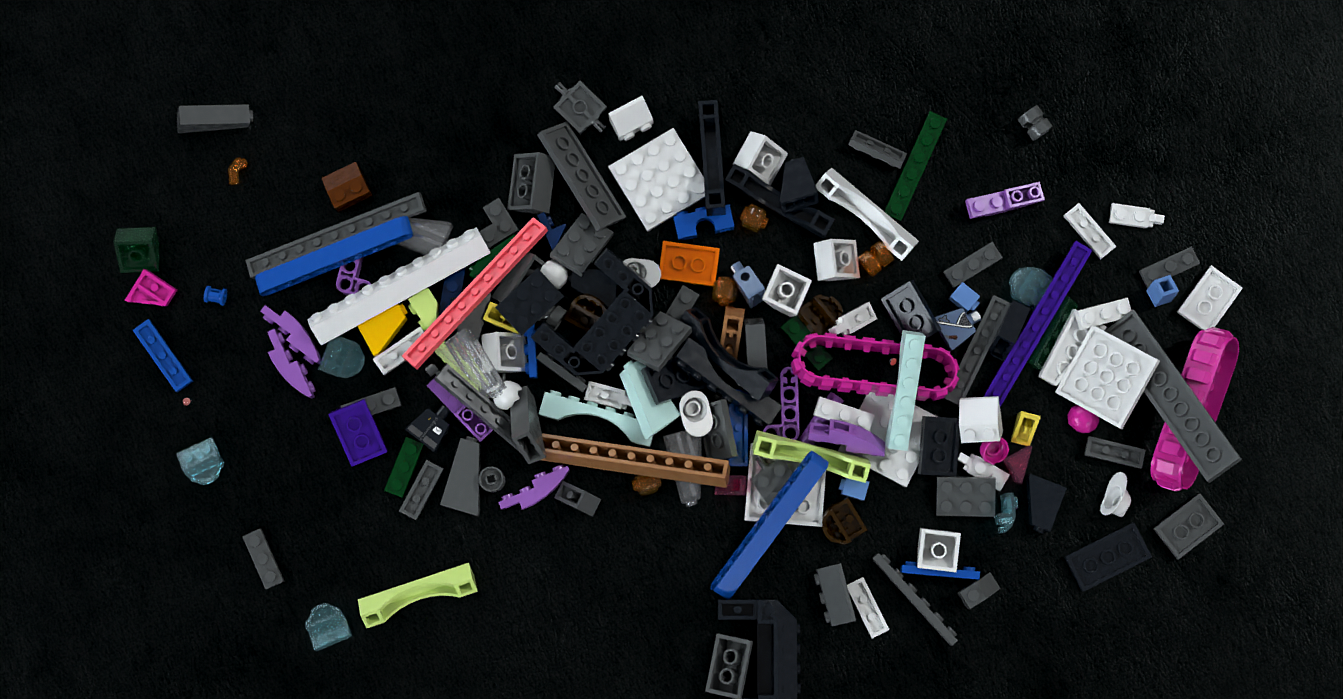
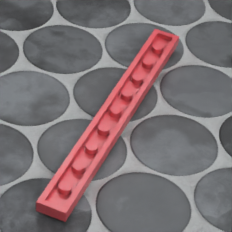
(474, 293)

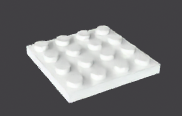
(659, 179)
(1107, 376)
(895, 464)
(810, 510)

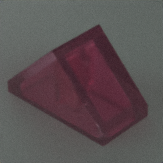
(1018, 463)
(735, 487)

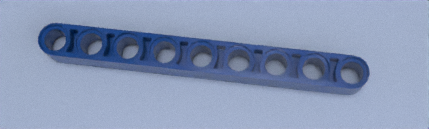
(334, 256)
(769, 525)

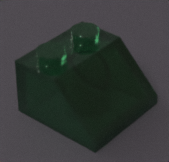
(137, 249)

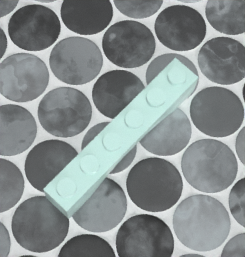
(908, 376)
(559, 407)

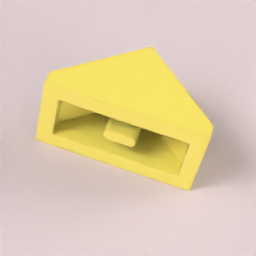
(495, 318)
(1024, 428)

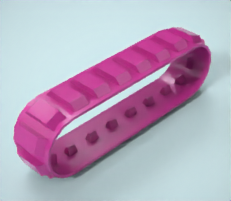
(869, 344)
(1208, 375)

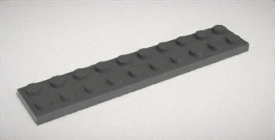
(1178, 403)

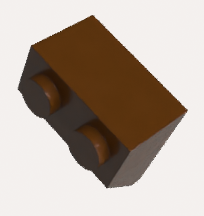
(346, 187)

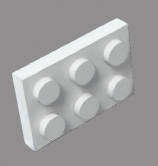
(1209, 299)

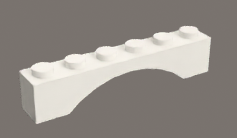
(889, 231)

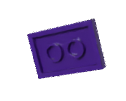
(358, 432)

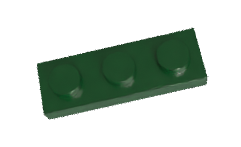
(796, 332)
(404, 467)

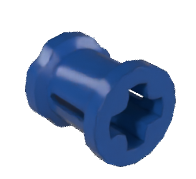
(215, 295)

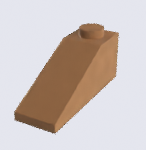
(732, 330)

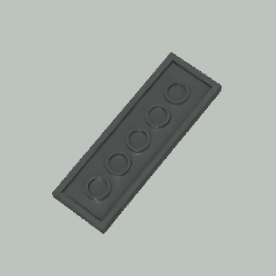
(581, 176)

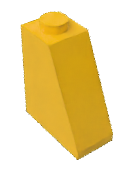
(383, 328)

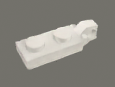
(1134, 216)
(854, 320)
(607, 396)
(978, 467)

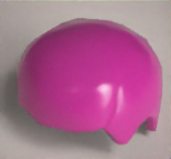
(1082, 419)
(994, 451)

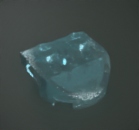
(1029, 285)
(342, 358)
(201, 462)
(1008, 514)
(327, 626)

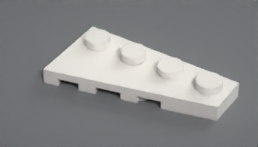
(1064, 350)

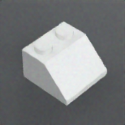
(631, 119)
(761, 157)
(836, 260)
(786, 291)
(505, 351)
(980, 419)
(938, 550)

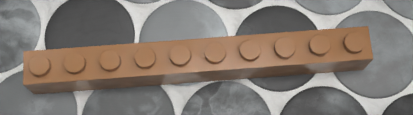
(636, 460)

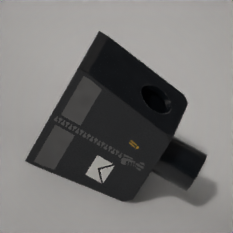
(431, 427)

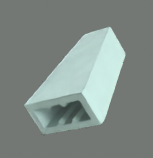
(649, 415)

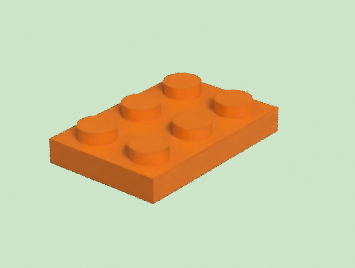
(689, 263)

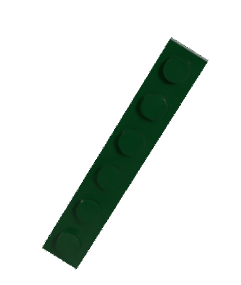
(915, 166)

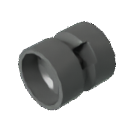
(1035, 123)
(554, 316)
(492, 479)

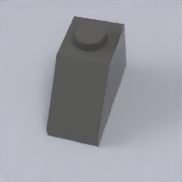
(577, 498)
(978, 591)

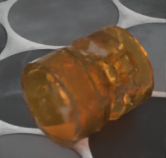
(877, 257)

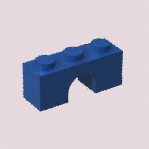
(686, 222)

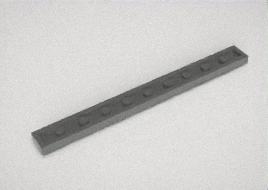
(407, 206)

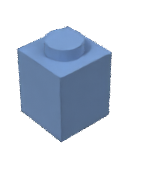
(1162, 290)
(965, 298)
(853, 488)

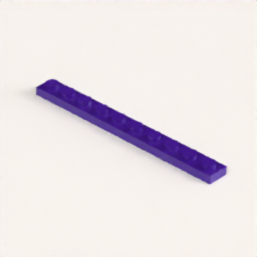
(1038, 321)

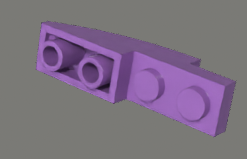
(1004, 200)
(298, 338)
(292, 372)
(466, 416)
(854, 437)
(543, 486)

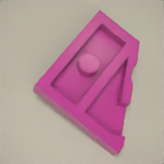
(151, 290)

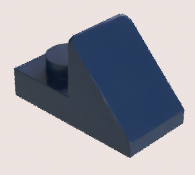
(553, 235)

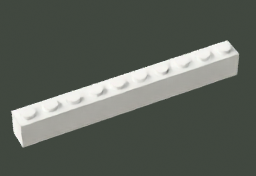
(398, 286)

